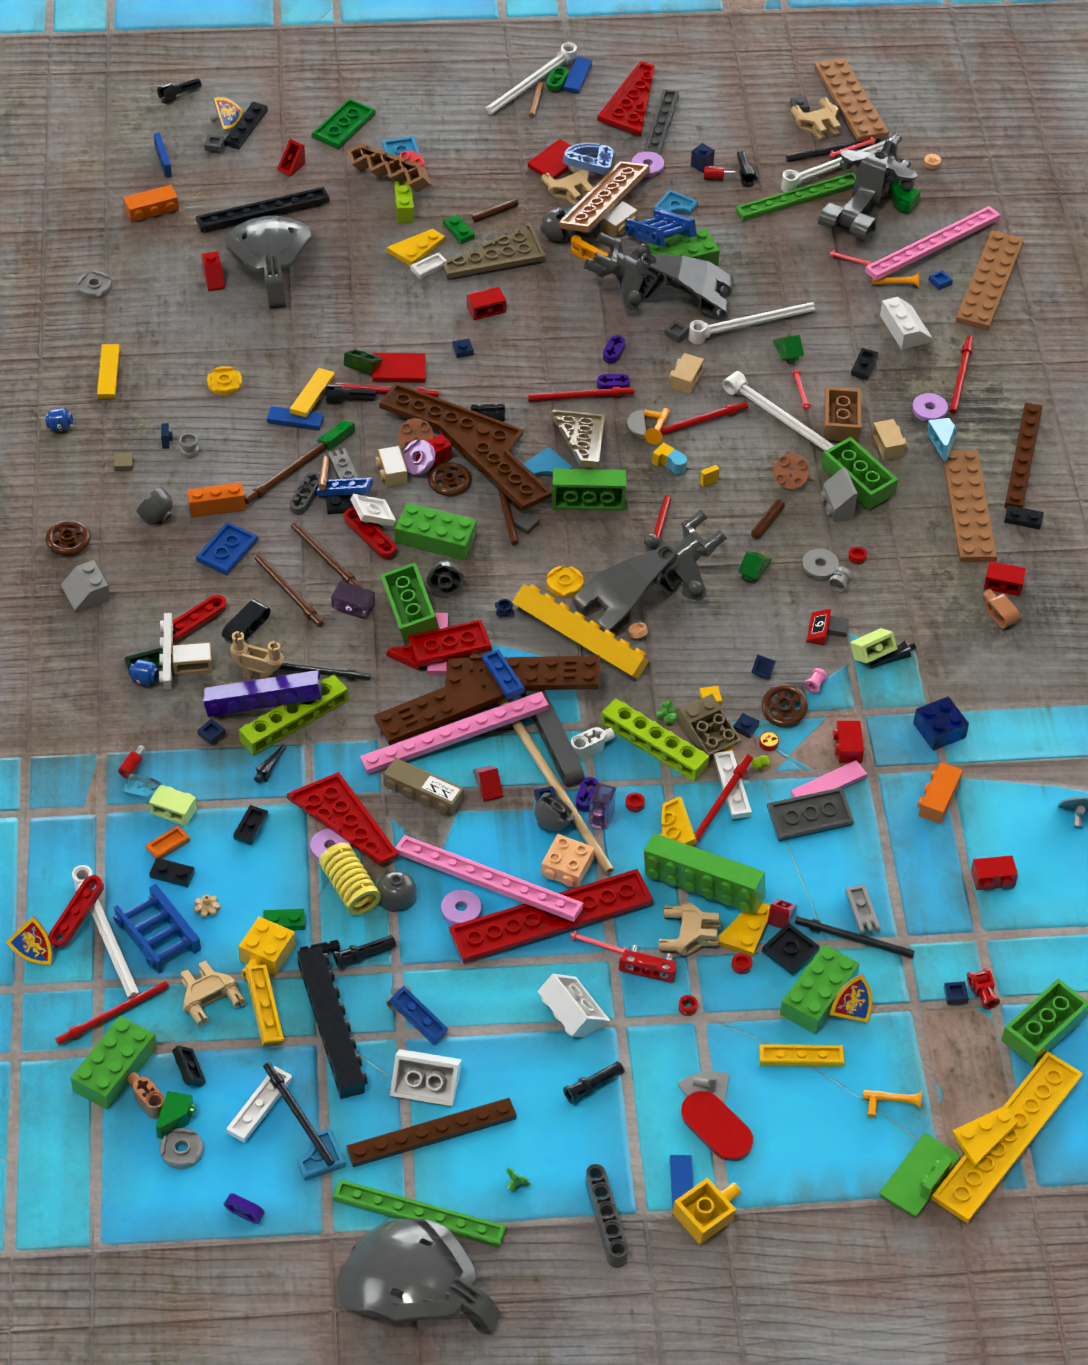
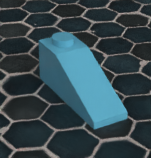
(941, 434)

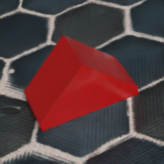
(292, 158)
(488, 782)
(780, 913)

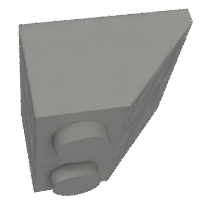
(839, 496)
(85, 587)

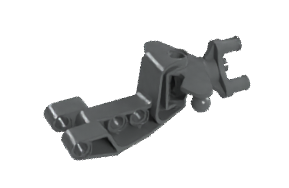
(872, 174)
(645, 274)
(663, 564)

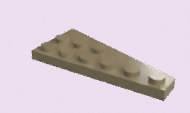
(502, 252)
(583, 435)

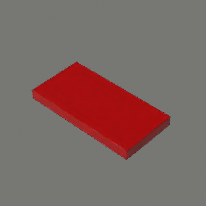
(449, 642)

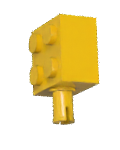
(267, 945)
(706, 1209)

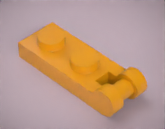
(583, 249)

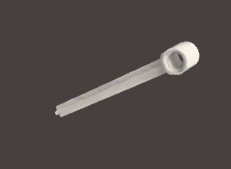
(566, 56)
(792, 178)
(701, 330)
(738, 384)
(107, 935)

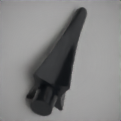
(903, 651)
(264, 769)

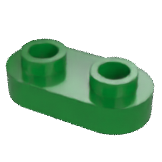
(557, 78)

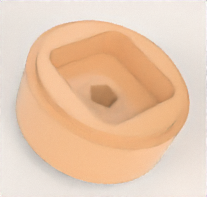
(932, 161)
(637, 630)

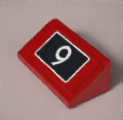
(819, 627)

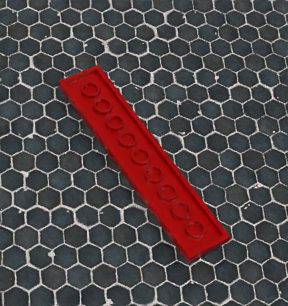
(528, 924)

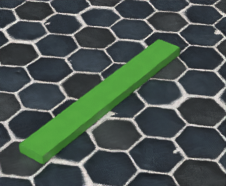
(796, 197)
(405, 1208)

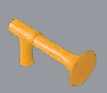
(898, 280)
(654, 435)
(874, 1096)

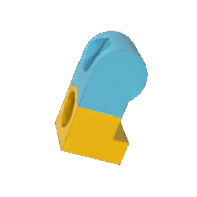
(670, 458)

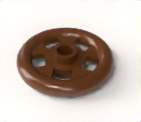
(448, 482)
(67, 537)
(780, 690)

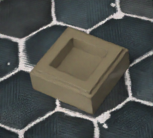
(123, 461)

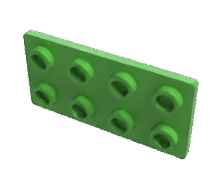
(919, 1175)

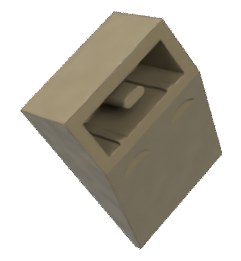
(707, 725)

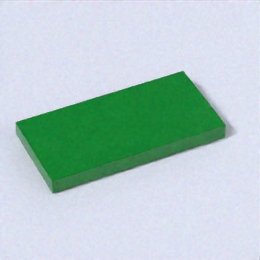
(343, 123)

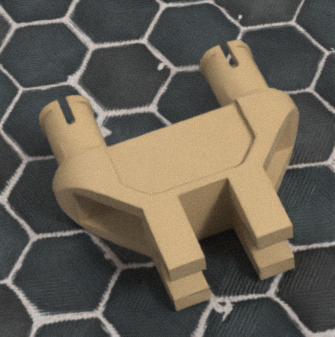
(819, 120)
(569, 187)
(255, 658)
(696, 930)
(207, 990)

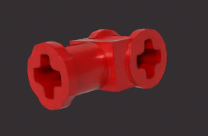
(983, 986)

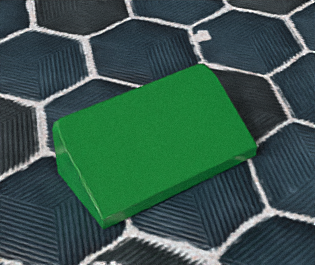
(337, 434)

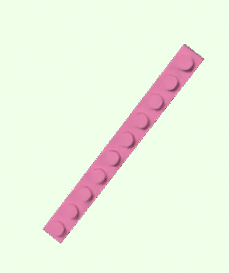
(932, 243)
(455, 732)
(489, 878)

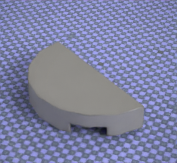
(636, 424)

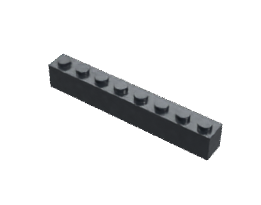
(331, 1022)

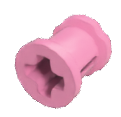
(815, 681)

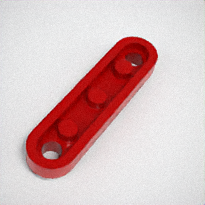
(370, 534)
(198, 616)
(76, 911)

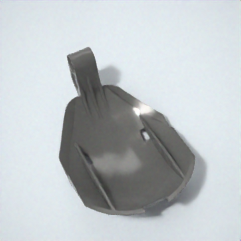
(269, 249)
(424, 1266)

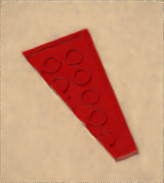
(629, 103)
(339, 809)

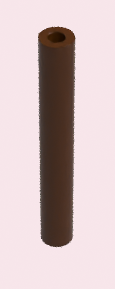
(494, 210)

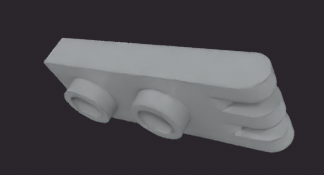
(342, 465)
(862, 908)

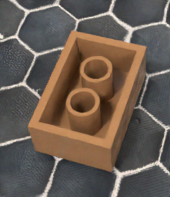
(842, 414)

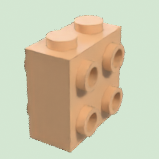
(567, 861)

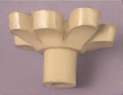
(206, 905)

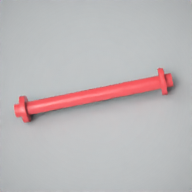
(872, 141)
(849, 258)
(806, 405)
(607, 946)

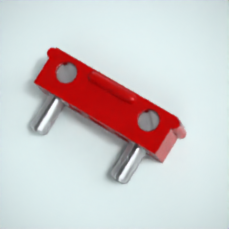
(648, 965)

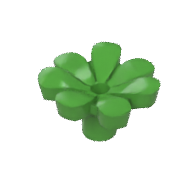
(667, 712)
(516, 1179)

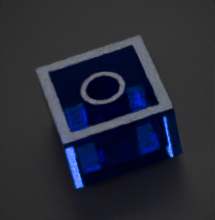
(940, 723)

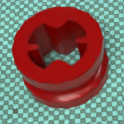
(693, 1007)

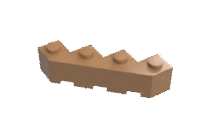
(384, 163)

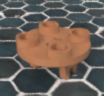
(406, 431)
(799, 473)

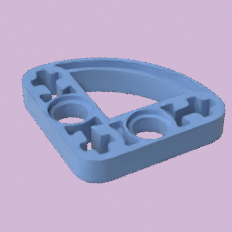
(601, 165)

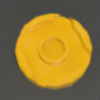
(224, 381)
(564, 581)

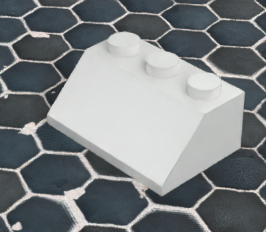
(904, 323)
(572, 1005)
(425, 1077)

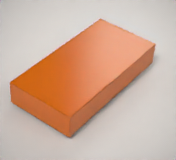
(168, 843)

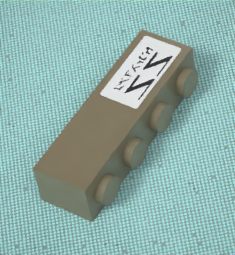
(423, 787)

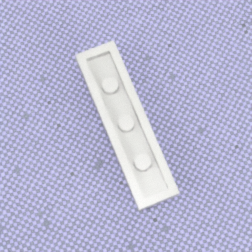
(166, 644)
(737, 800)
(256, 1108)

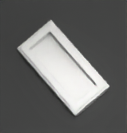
(428, 265)

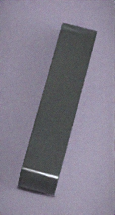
(606, 1224)

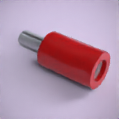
(717, 173)
(131, 762)

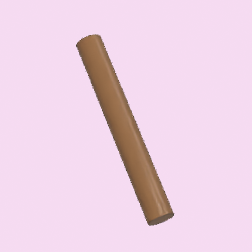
(535, 102)
(324, 472)

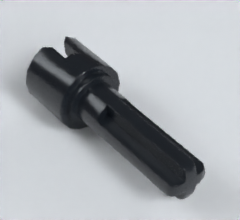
(170, 91)
(747, 172)
(336, 392)

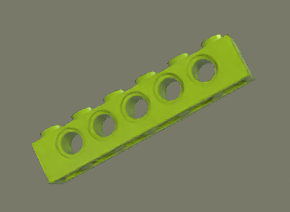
(289, 718)
(655, 740)

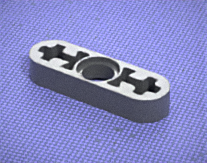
(305, 500)

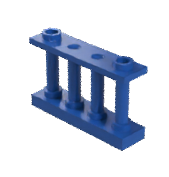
(660, 227)
(166, 912)

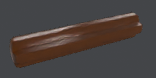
(767, 519)

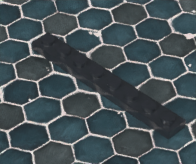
(262, 208)

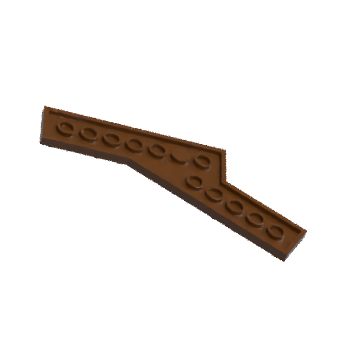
(478, 437)
(472, 687)

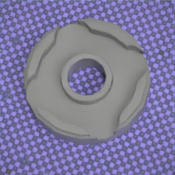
(94, 292)
(822, 556)
(182, 1159)

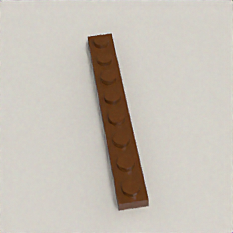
(1023, 455)
(431, 1132)

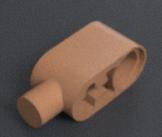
(1001, 609)
(144, 1085)

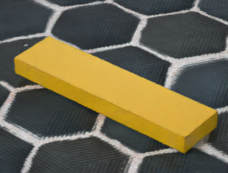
(108, 371)
(312, 392)
(264, 1004)
(801, 1055)

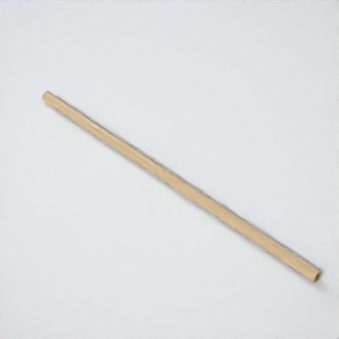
(560, 792)

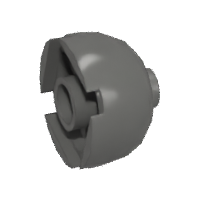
(551, 226)
(156, 507)
(445, 578)
(552, 813)
(397, 891)

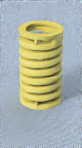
(349, 879)

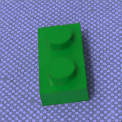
(459, 229)
(288, 918)

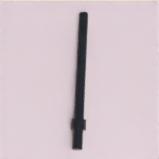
(822, 151)
(351, 674)
(816, 925)
(278, 1083)

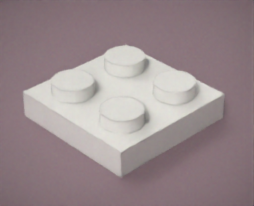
(373, 510)

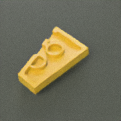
(416, 247)
(745, 931)

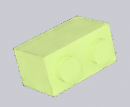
(873, 645)
(173, 805)

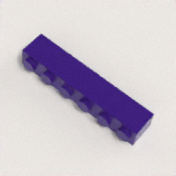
(263, 693)

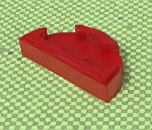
(403, 655)

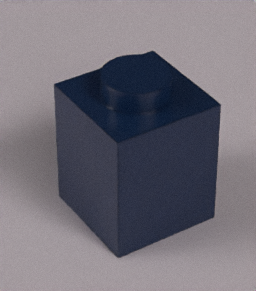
(702, 157)

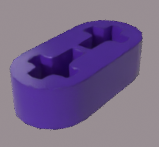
(610, 348)
(613, 380)
(583, 793)
(244, 1208)

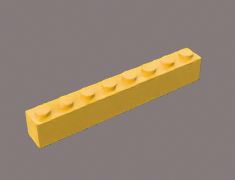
(581, 631)

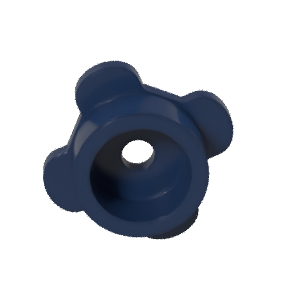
(504, 608)

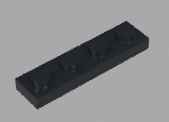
(245, 125)

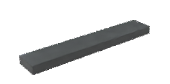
(661, 121)

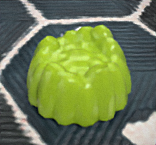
(760, 762)

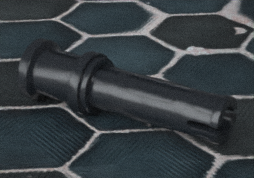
(355, 953)
(586, 1085)

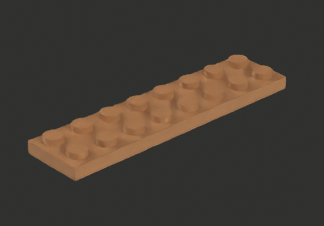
(851, 99)
(603, 197)
(989, 280)
(969, 507)

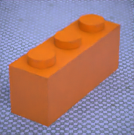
(151, 203)
(216, 499)
(939, 792)

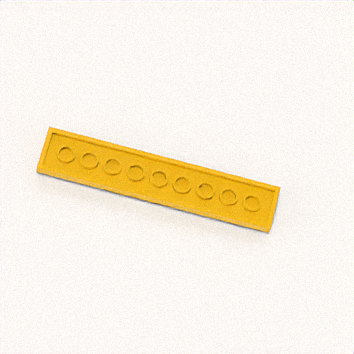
(1032, 1106)

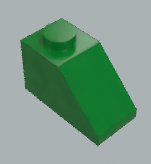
(903, 199)
(789, 347)
(754, 565)
(175, 1113)

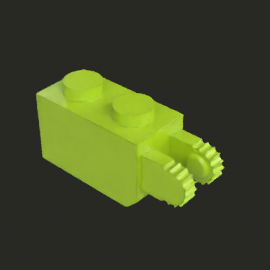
(404, 203)

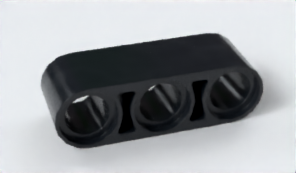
(247, 620)

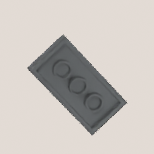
(810, 814)

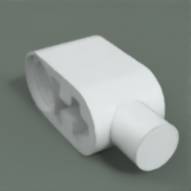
(591, 742)

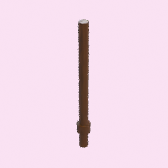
(261, 490)
(508, 518)
(346, 576)
(309, 611)

